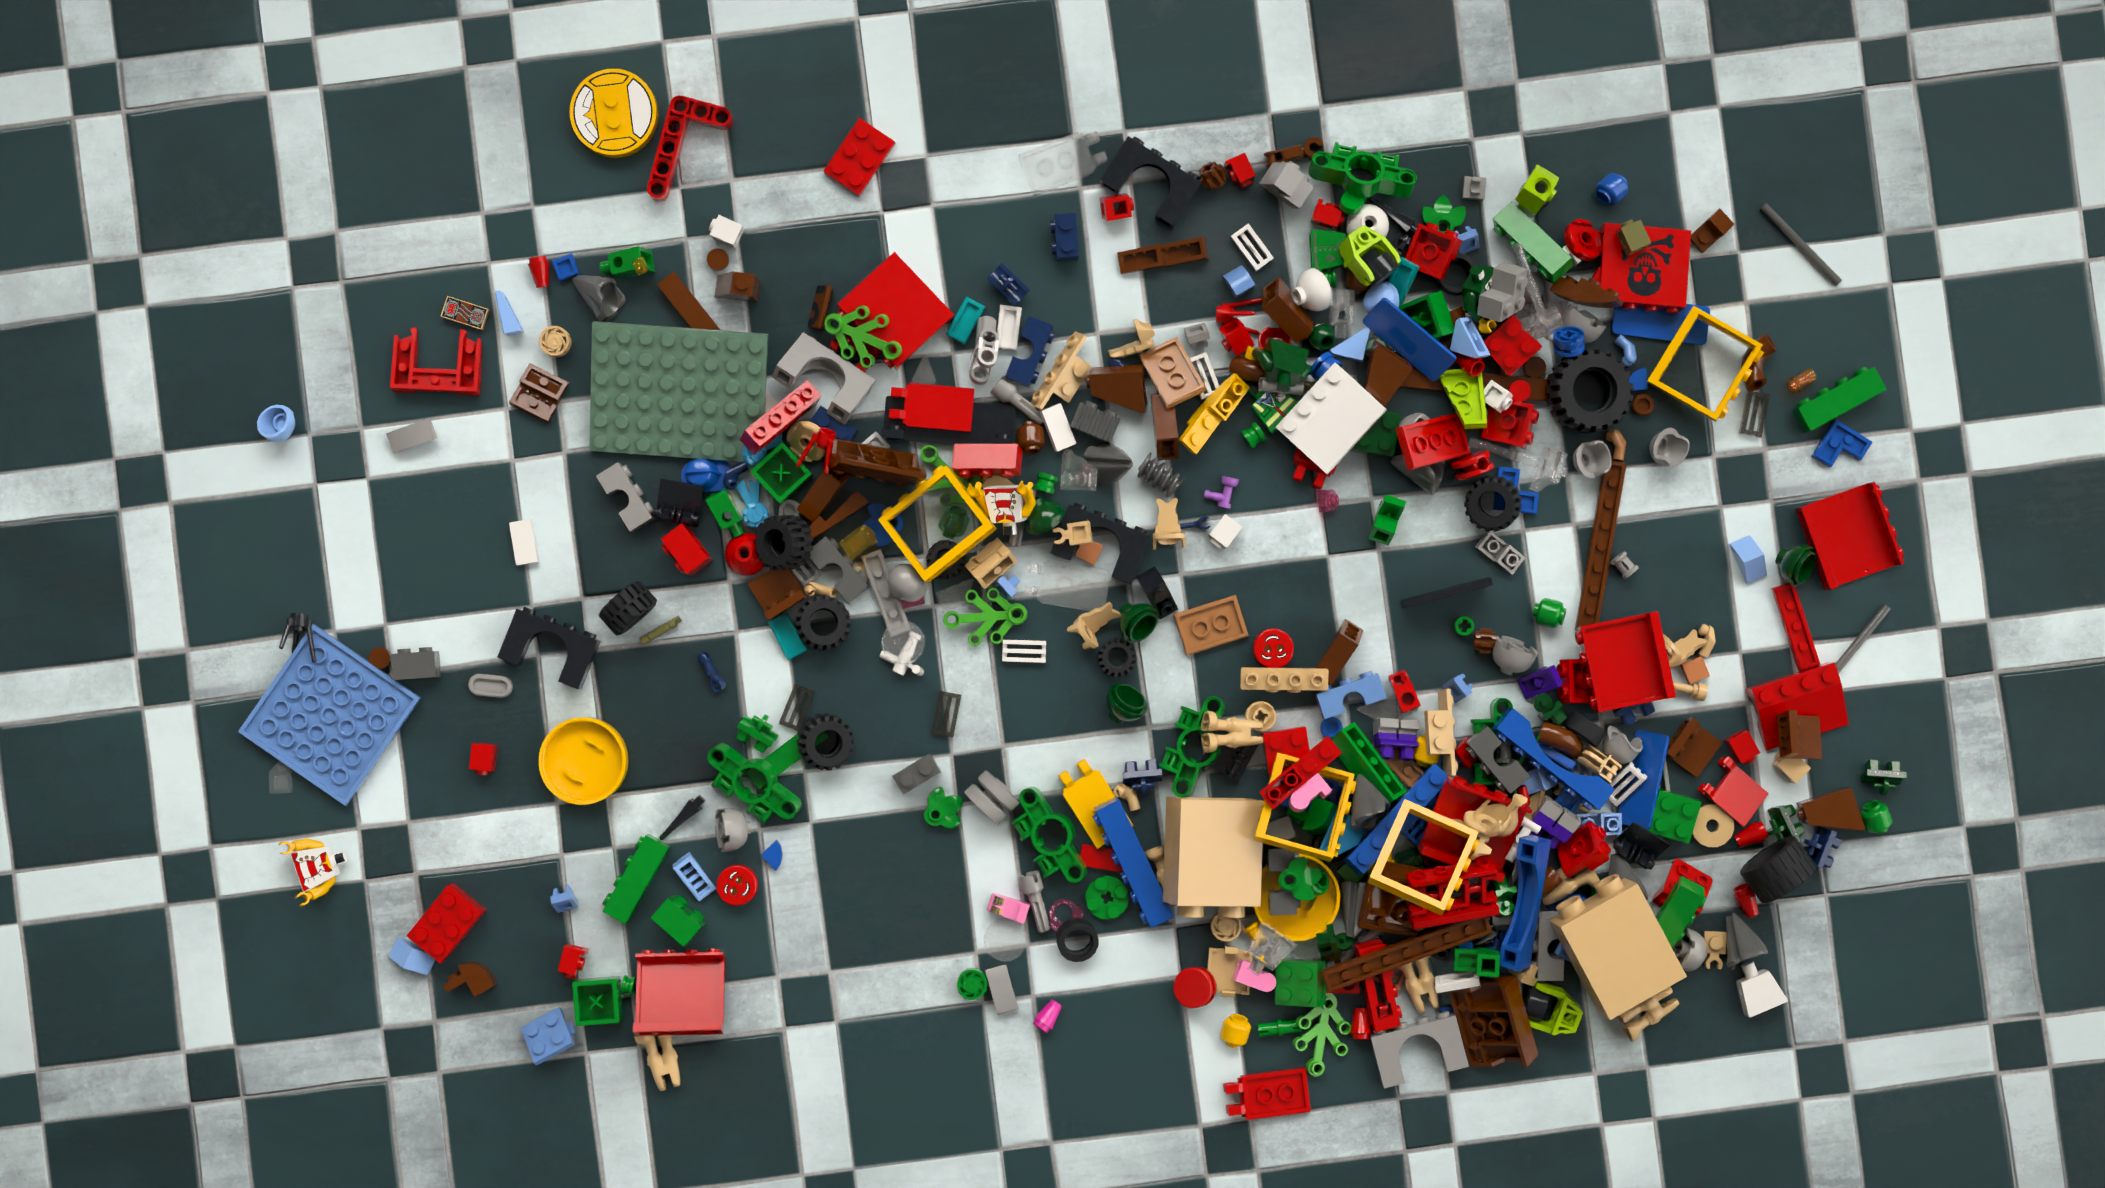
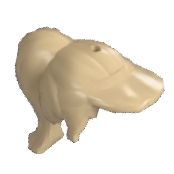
(1495, 818)

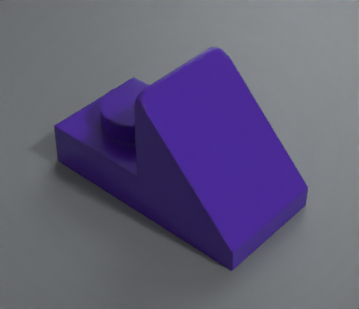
(1539, 681)

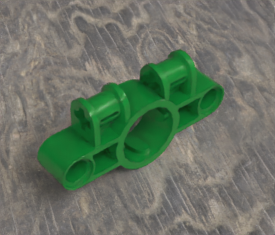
(1336, 169)
(1177, 761)
(1480, 776)
(729, 781)
(1050, 860)

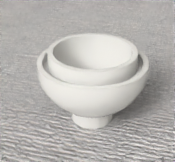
(1372, 213)
(1312, 290)

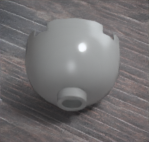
(1585, 320)
(1512, 655)
(731, 829)
(1691, 950)

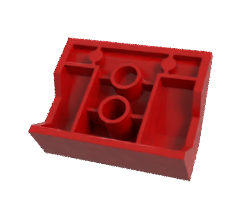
(1809, 691)

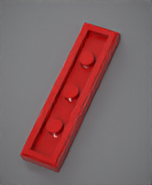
(1795, 626)

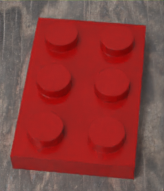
(859, 157)

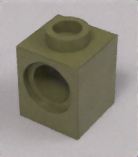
(1633, 236)

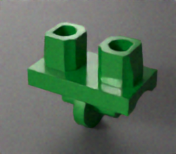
(759, 730)
(1504, 895)

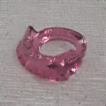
(1076, 913)

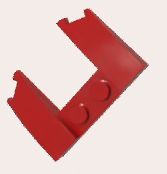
(409, 378)

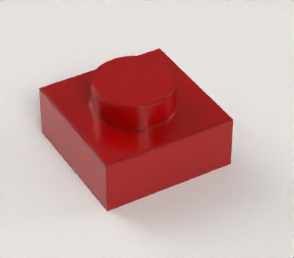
(1463, 756)

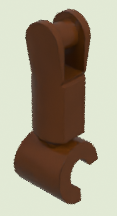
(1294, 152)

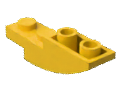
(1212, 412)

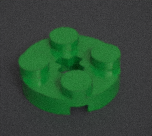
(1113, 908)

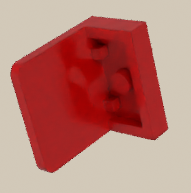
(1678, 869)

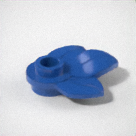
(881, 534)

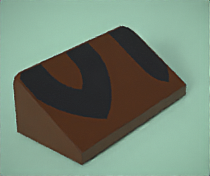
(820, 307)

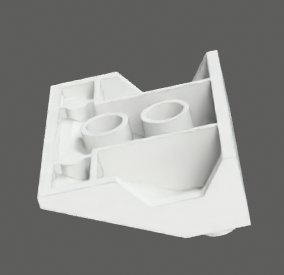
(1331, 418)

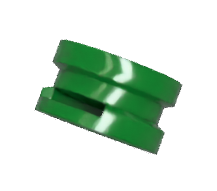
(972, 983)

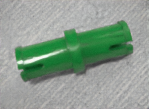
(1278, 1028)

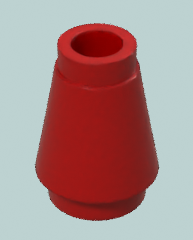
(540, 270)
(1470, 365)
(1752, 834)
(1746, 900)
(1360, 1024)

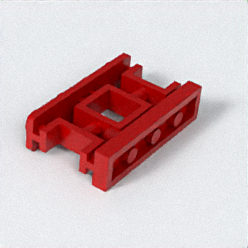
(1462, 907)

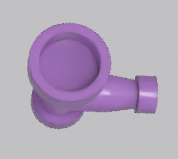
(1223, 499)

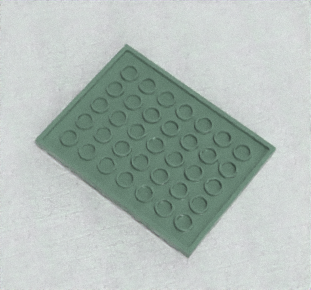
(675, 390)

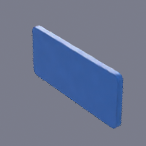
(1658, 324)
(1409, 339)
(1641, 803)

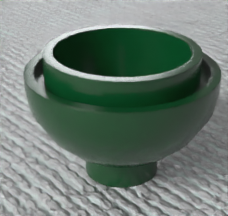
(1044, 516)
(1796, 563)
(1137, 621)
(1125, 703)

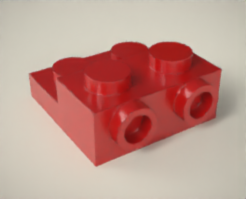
(1433, 249)
(1512, 425)
(1573, 682)
(1584, 849)

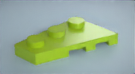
(1466, 397)

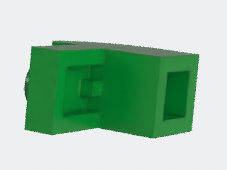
(1386, 519)
(1317, 819)
(1480, 960)

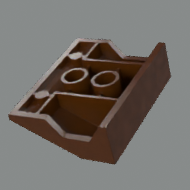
(875, 462)
(1387, 911)
(1494, 1023)

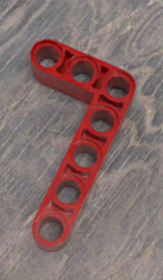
(677, 138)

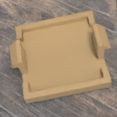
(1222, 965)

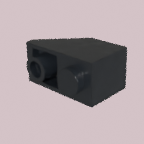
(1157, 592)

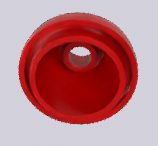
(734, 560)

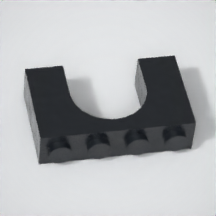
(1135, 156)
(1131, 541)
(580, 647)

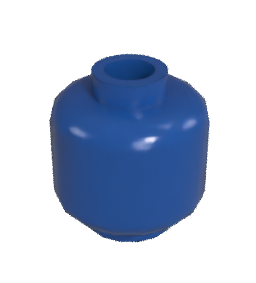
(1611, 189)

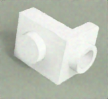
(1497, 396)

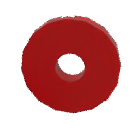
(1573, 238)

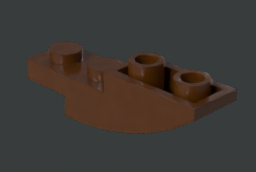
(1585, 292)

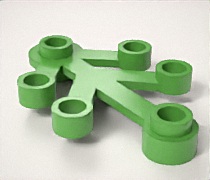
(860, 336)
(945, 484)
(988, 615)
(1321, 1031)

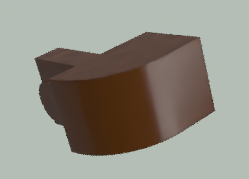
(475, 974)

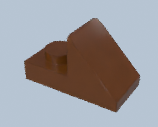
(1711, 230)

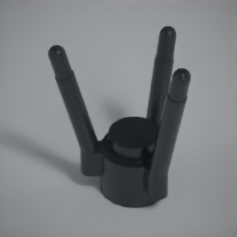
(298, 623)

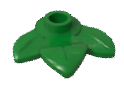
(1444, 214)
(945, 807)
(1303, 877)

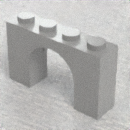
(810, 354)
(1443, 1029)

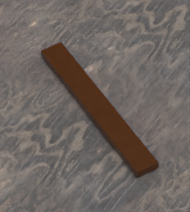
(1418, 380)
(1600, 545)
(1403, 952)

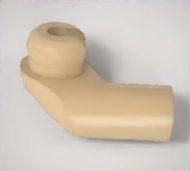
(817, 589)

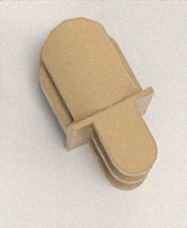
(1595, 762)

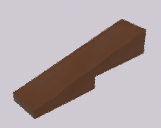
(1163, 255)
(686, 303)
(854, 504)

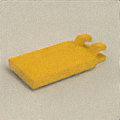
(1084, 796)

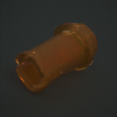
(1800, 381)

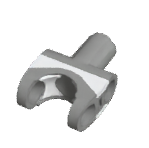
(985, 349)

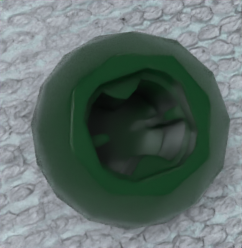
(1322, 337)

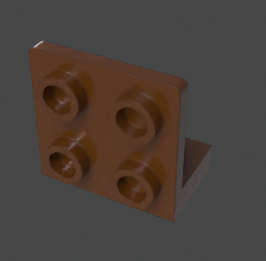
(777, 592)
(1799, 736)
(1692, 746)

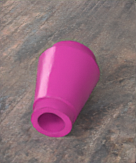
(1047, 1016)

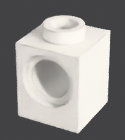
(726, 231)
(1224, 532)

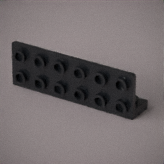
(989, 426)

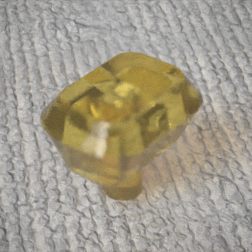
(640, 265)

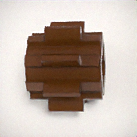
(1212, 175)
(1484, 640)

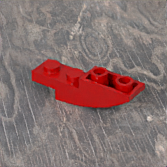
(1300, 772)

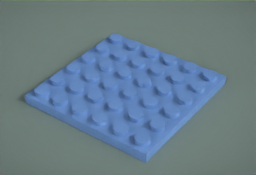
(329, 715)

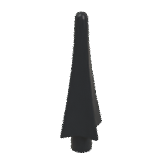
(1404, 222)
(690, 809)

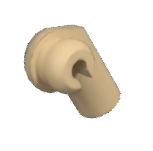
(1709, 636)
(1127, 793)

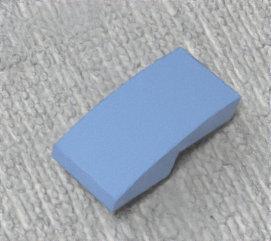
(1608, 821)

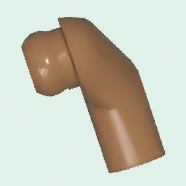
(1619, 443)

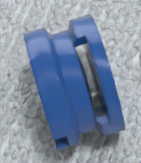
(1569, 341)
(1322, 364)

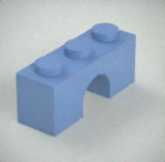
(1368, 687)

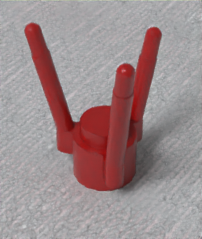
(1226, 312)
(825, 440)

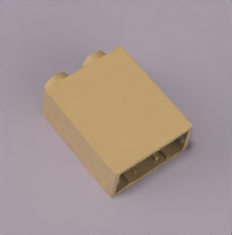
(1212, 855)
(1616, 946)

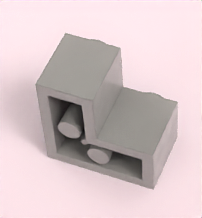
(1287, 183)
(1506, 293)

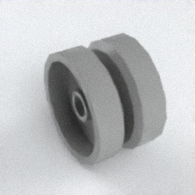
(993, 795)

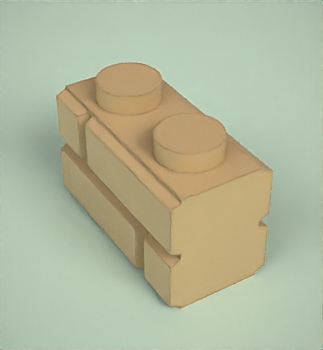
(991, 563)

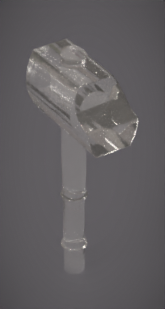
(1544, 321)
(1548, 466)

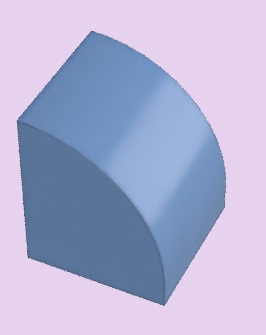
(1239, 281)

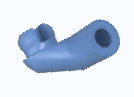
(1629, 350)

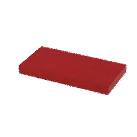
(1432, 441)

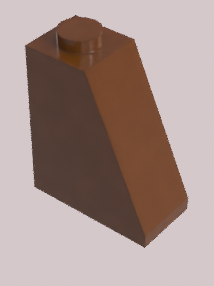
(738, 286)
(1282, 309)
(1385, 373)
(1119, 385)
(1164, 429)
(822, 494)
(1340, 649)
(1831, 809)

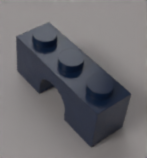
(1024, 370)

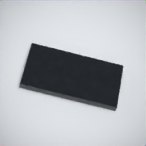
(1446, 592)

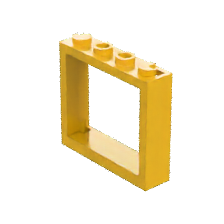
(1674, 346)
(956, 552)
(1338, 826)
(1410, 894)

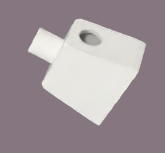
(1758, 990)

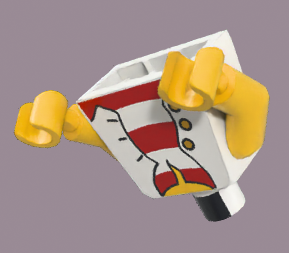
(1005, 503)
(315, 866)

